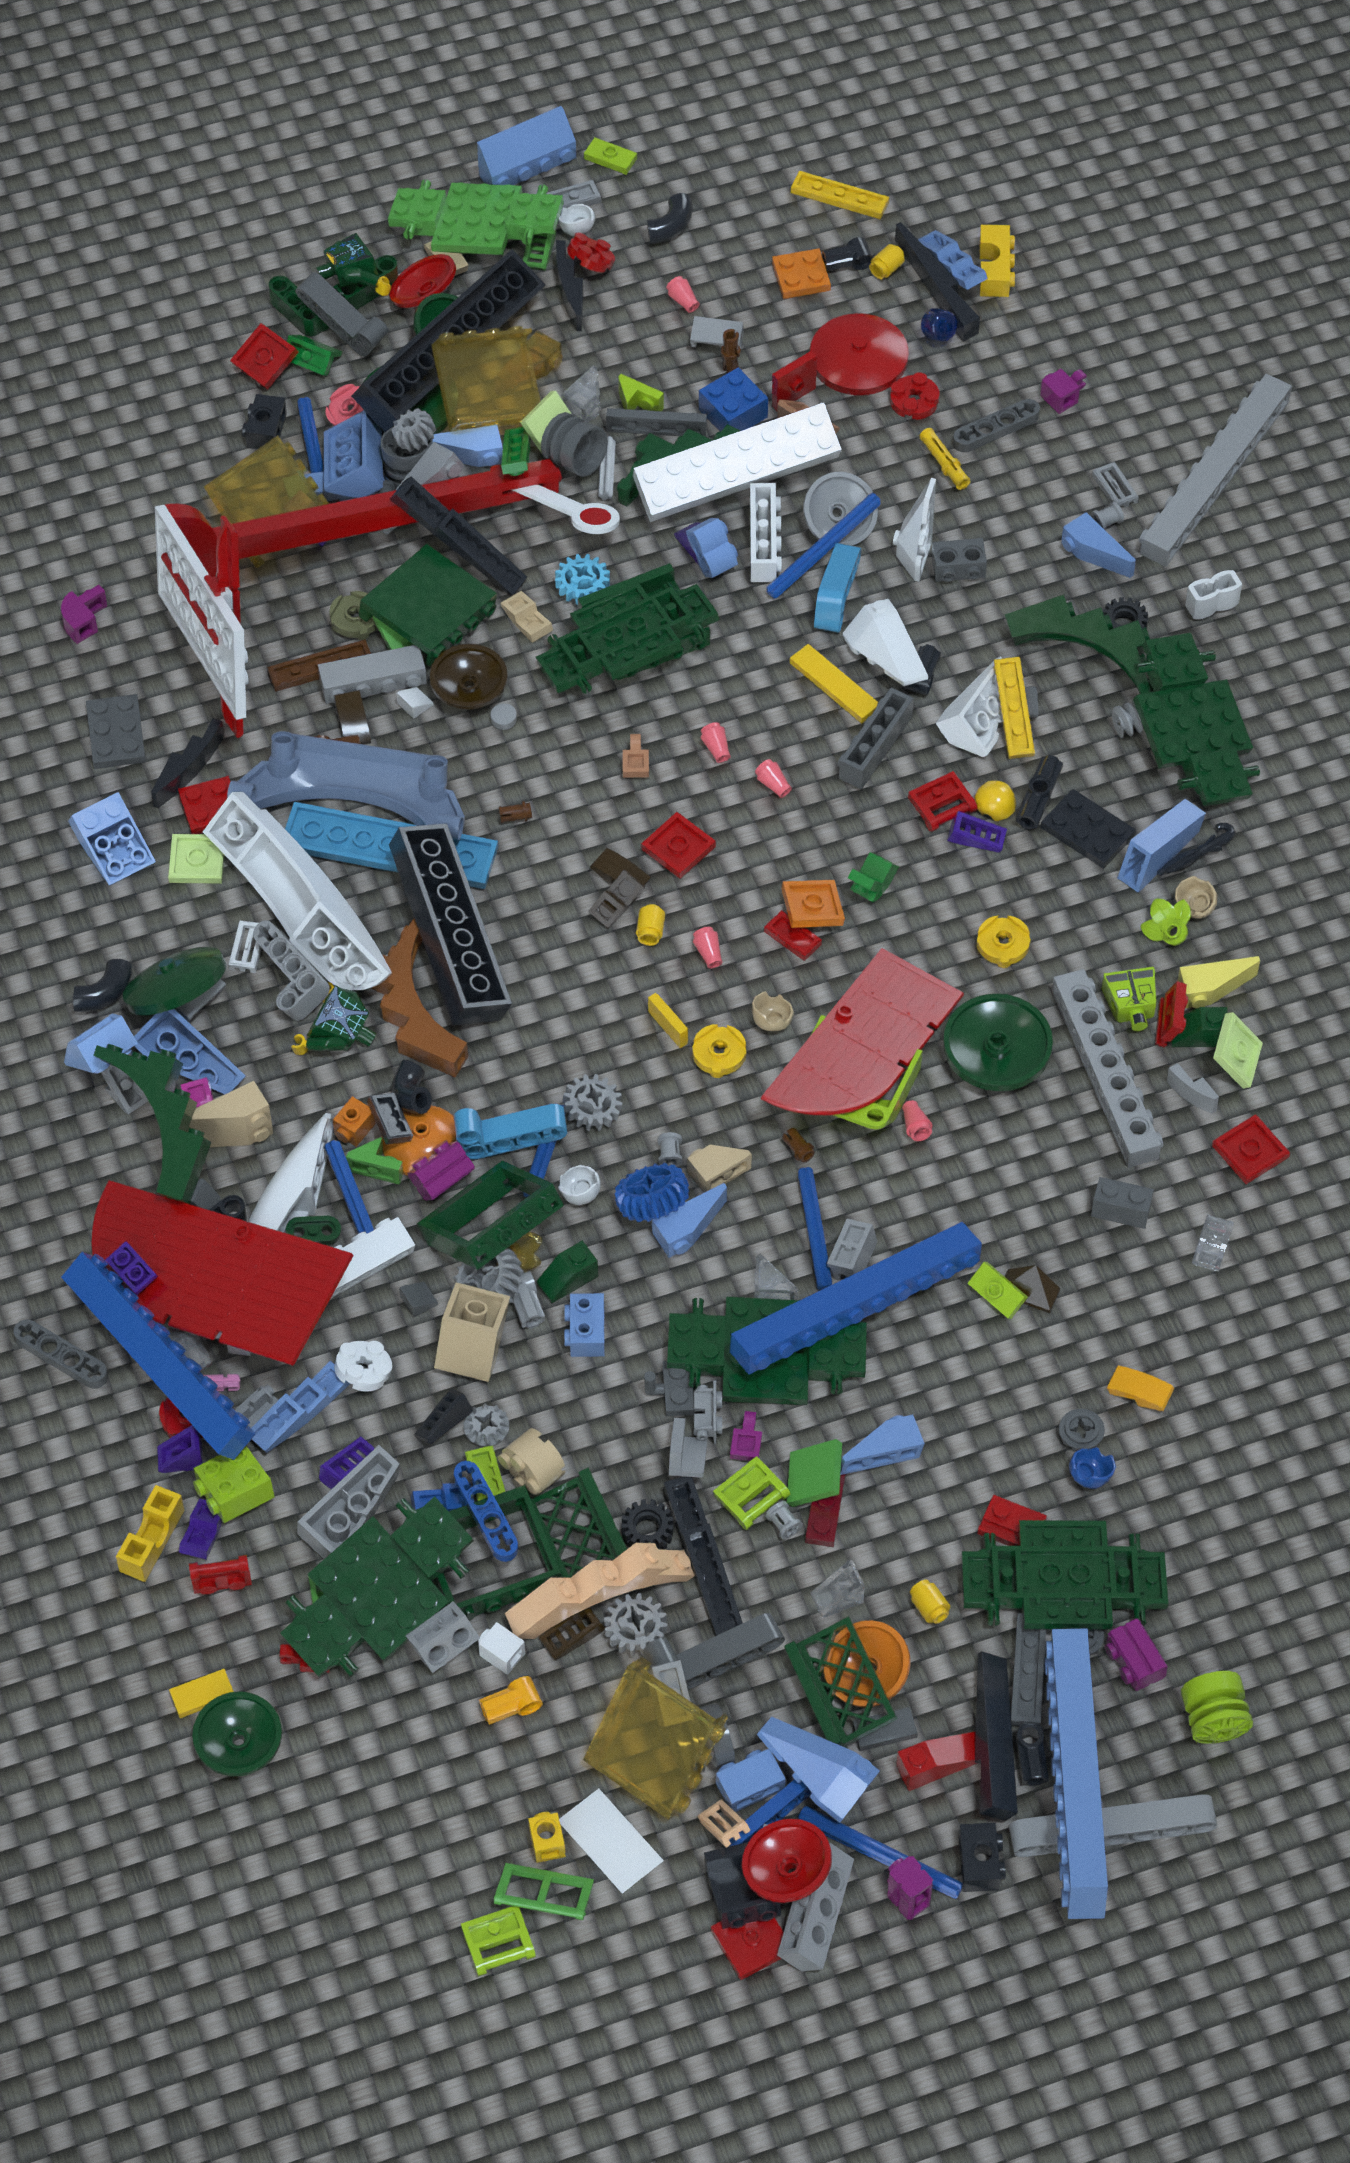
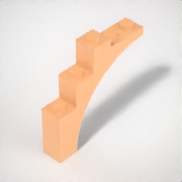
(598, 1581)

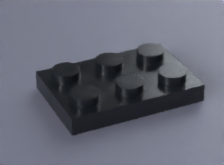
(1088, 828)

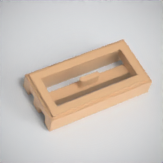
(731, 1832)

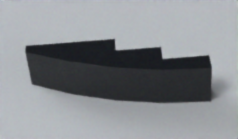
(570, 287)
(185, 767)

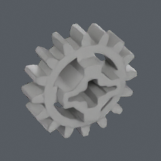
(592, 1102)
(624, 1630)

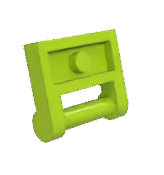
(745, 1486)
(494, 1931)

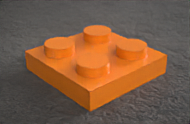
(801, 273)
(813, 903)

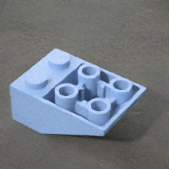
(111, 839)
(108, 1031)

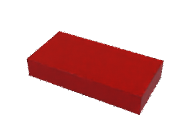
(797, 940)

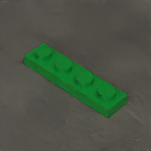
(515, 451)

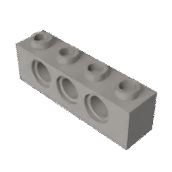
(814, 1918)

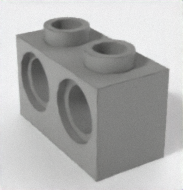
(443, 1637)

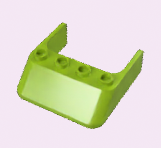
(884, 1111)

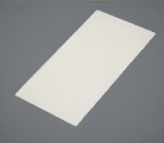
(610, 1840)

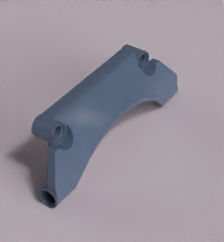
(334, 769)

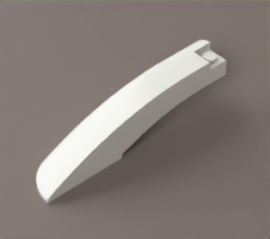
(294, 1186)

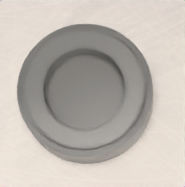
(503, 716)

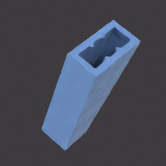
(1160, 844)

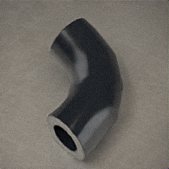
(673, 222)
(106, 990)
(407, 1089)

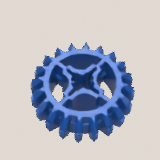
(652, 1192)

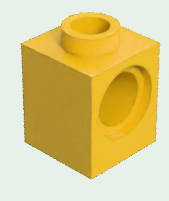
(548, 1848)

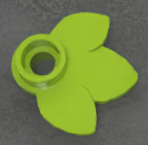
(1166, 917)

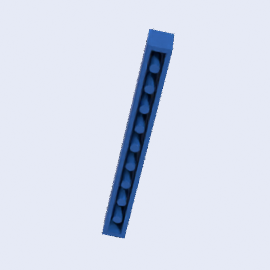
(855, 1298)
(159, 1355)

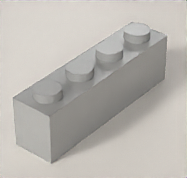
(373, 673)

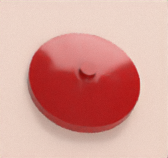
(859, 354)

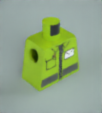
(1131, 995)

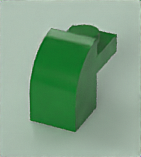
(873, 877)

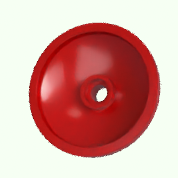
(423, 279)
(783, 1847)

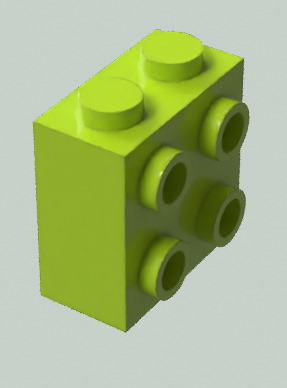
(233, 1484)

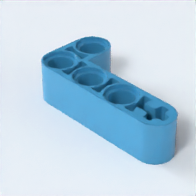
(836, 587)
(509, 1131)

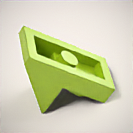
(638, 394)

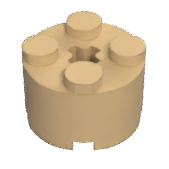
(532, 1462)

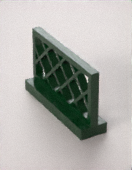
(601, 1518)
(817, 1694)

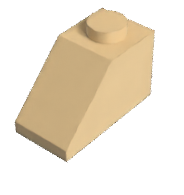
(717, 1165)

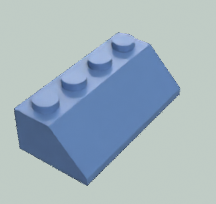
(526, 149)
(353, 457)

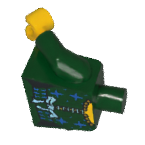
(352, 263)

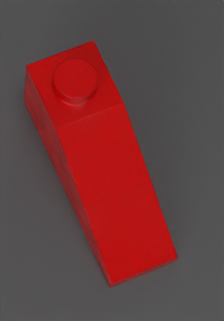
(935, 1759)

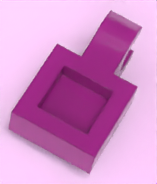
(746, 1441)

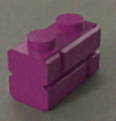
(440, 1170)
(1136, 1655)
(909, 1887)

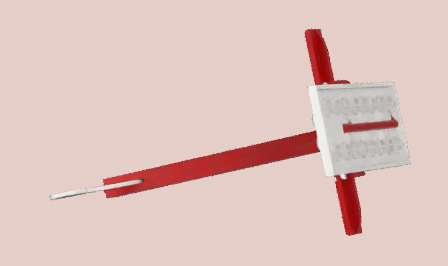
(201, 562)

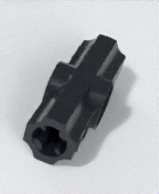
(1034, 801)

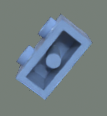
(586, 1325)
(750, 1779)

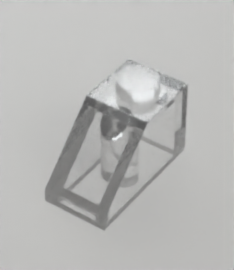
(584, 396)

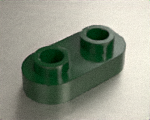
(313, 1226)

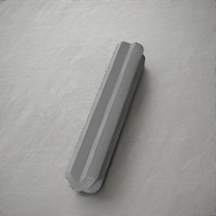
(606, 471)

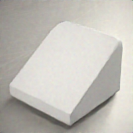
(413, 701)

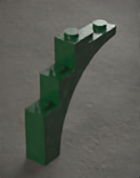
(656, 448)
(1057, 621)
(182, 1150)

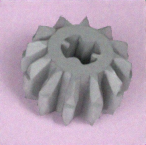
(413, 430)

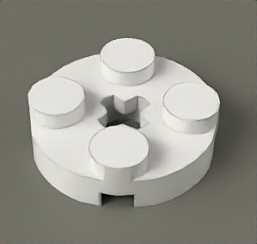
(368, 1353)

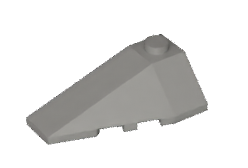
(434, 466)

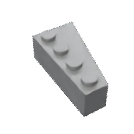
(349, 1503)

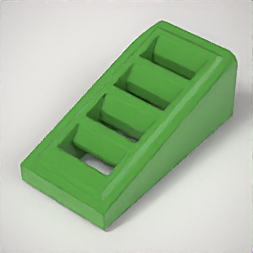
(549, 242)

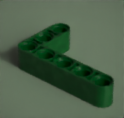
(287, 302)

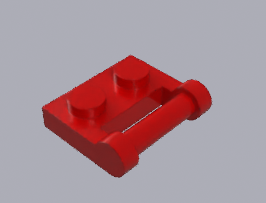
(938, 794)
(220, 1575)

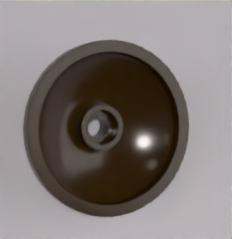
(465, 667)

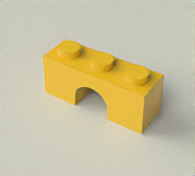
(996, 246)
(159, 1520)

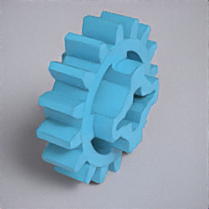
(581, 577)

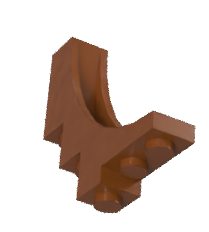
(418, 1033)

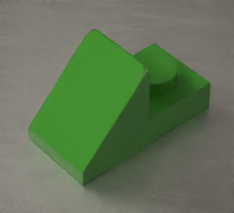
(369, 1162)

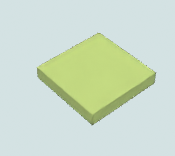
(541, 415)
(195, 860)
(1238, 1050)

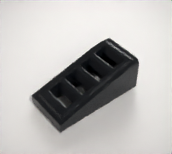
(445, 1416)

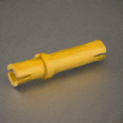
(950, 466)

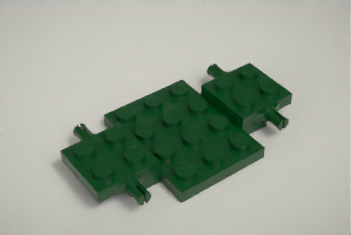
(625, 634)
(1194, 721)
(703, 1348)
(1064, 1576)
(377, 1587)

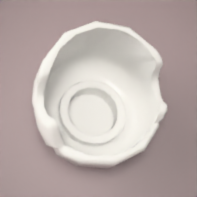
(576, 219)
(579, 1185)

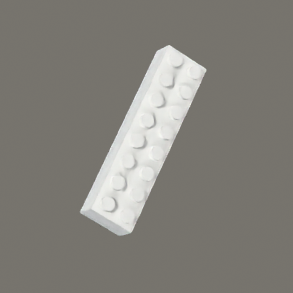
(736, 461)

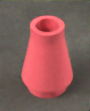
(681, 292)
(715, 740)
(773, 778)
(707, 944)
(916, 1122)

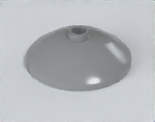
(839, 492)

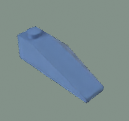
(198, 1055)
(828, 1770)

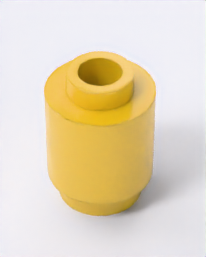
(887, 261)
(650, 924)
(930, 1602)

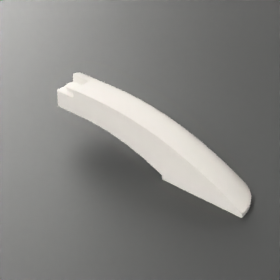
(298, 894)

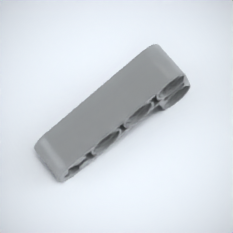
(306, 985)

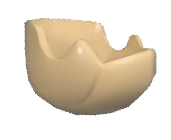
(1199, 896)
(772, 1012)

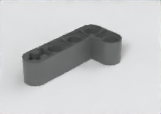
(341, 315)

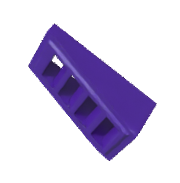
(965, 838)
(332, 1473)

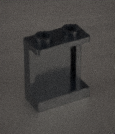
(732, 1894)

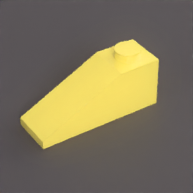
(1215, 980)

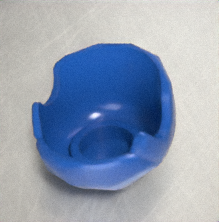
(1091, 1468)

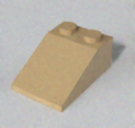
(235, 1118)

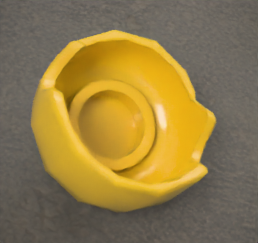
(995, 800)

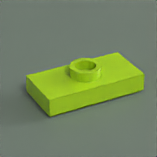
(610, 155)
(997, 1290)
(488, 1465)

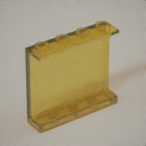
(486, 377)
(264, 486)
(654, 1741)

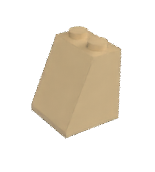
(471, 1332)

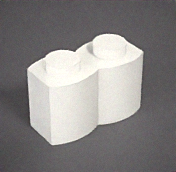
(1213, 594)

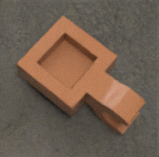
(635, 760)

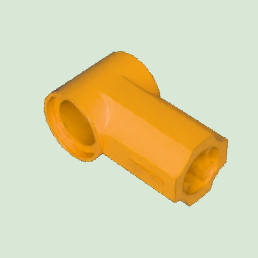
(519, 1698)

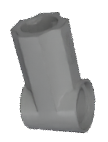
(527, 1303)

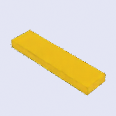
(840, 195)
(834, 683)
(1014, 707)

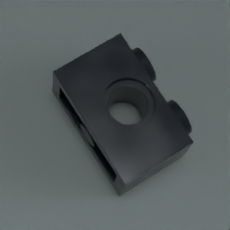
(265, 420)
(979, 1874)

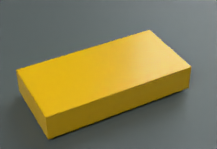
(668, 1020)
(197, 1693)

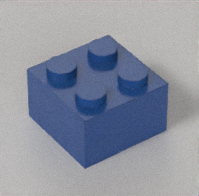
(733, 401)

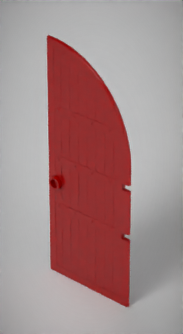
(221, 1271)

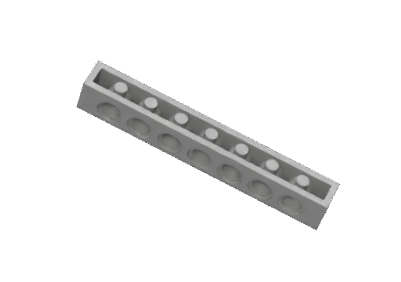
(1134, 1148)

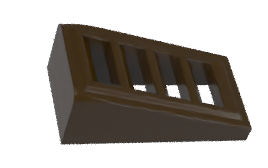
(586, 1634)

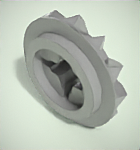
(489, 1435)

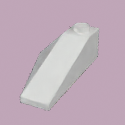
(916, 533)
(885, 642)

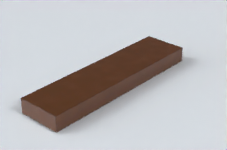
(306, 668)

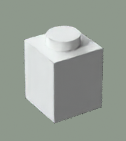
(501, 1648)

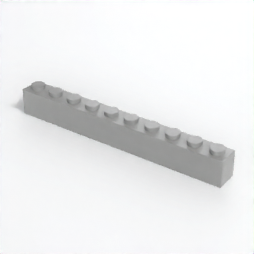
(1214, 470)

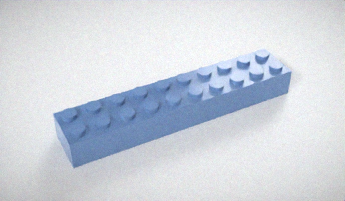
(1076, 1774)

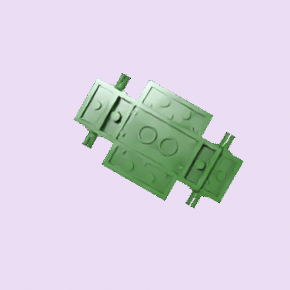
(475, 215)

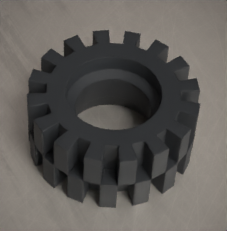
(1128, 610)
(647, 1512)

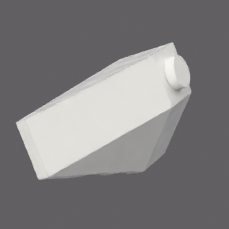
(974, 715)

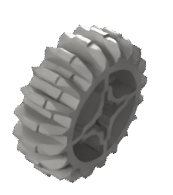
(497, 1279)

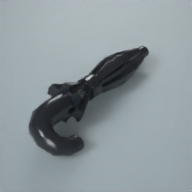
(1187, 858)

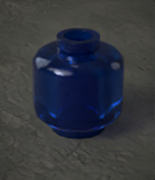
(939, 324)

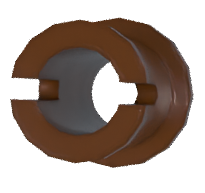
(515, 812)
(803, 1150)

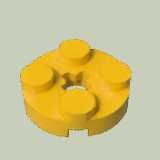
(1000, 953)
(719, 1063)

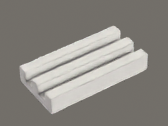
(244, 964)

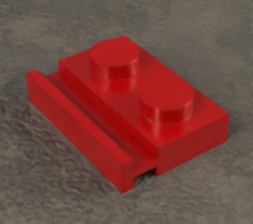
(1171, 1014)
(1003, 1520)

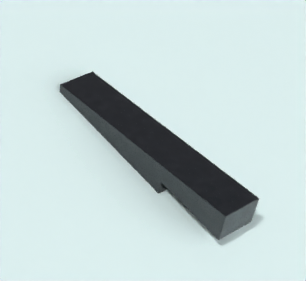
(938, 282)
(458, 535)
(703, 1554)
(994, 1739)

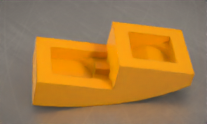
(1140, 1386)

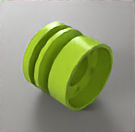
(1216, 1707)

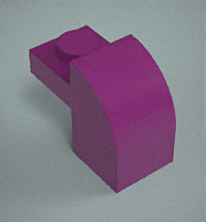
(79, 613)

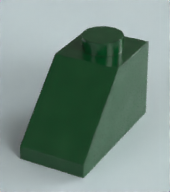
(1201, 1027)
(568, 1272)

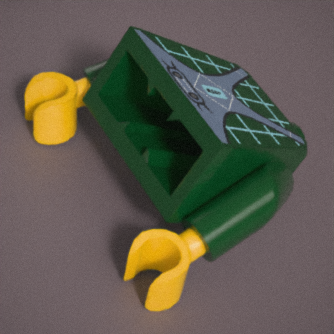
(336, 1024)

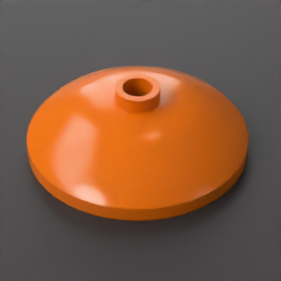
(438, 1128)
(886, 1651)

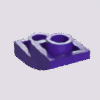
(131, 1268)

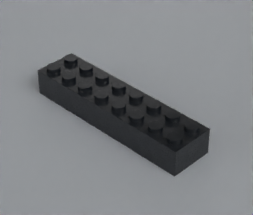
(450, 924)

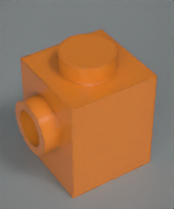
(353, 1122)

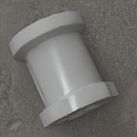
(1108, 515)
(670, 1149)
(784, 1520)

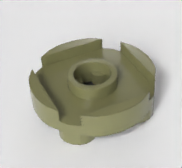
(343, 622)

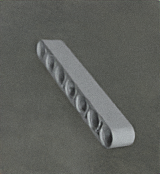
(1122, 1824)

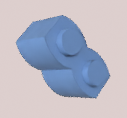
(712, 547)

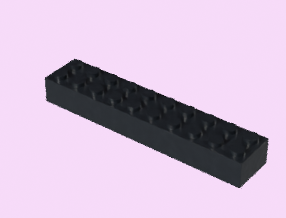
(413, 371)

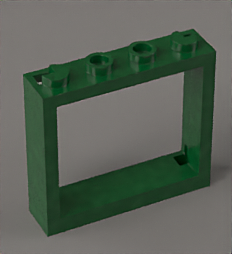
(475, 1198)
(509, 1502)

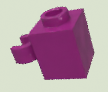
(1062, 390)

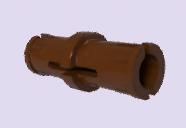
(730, 350)

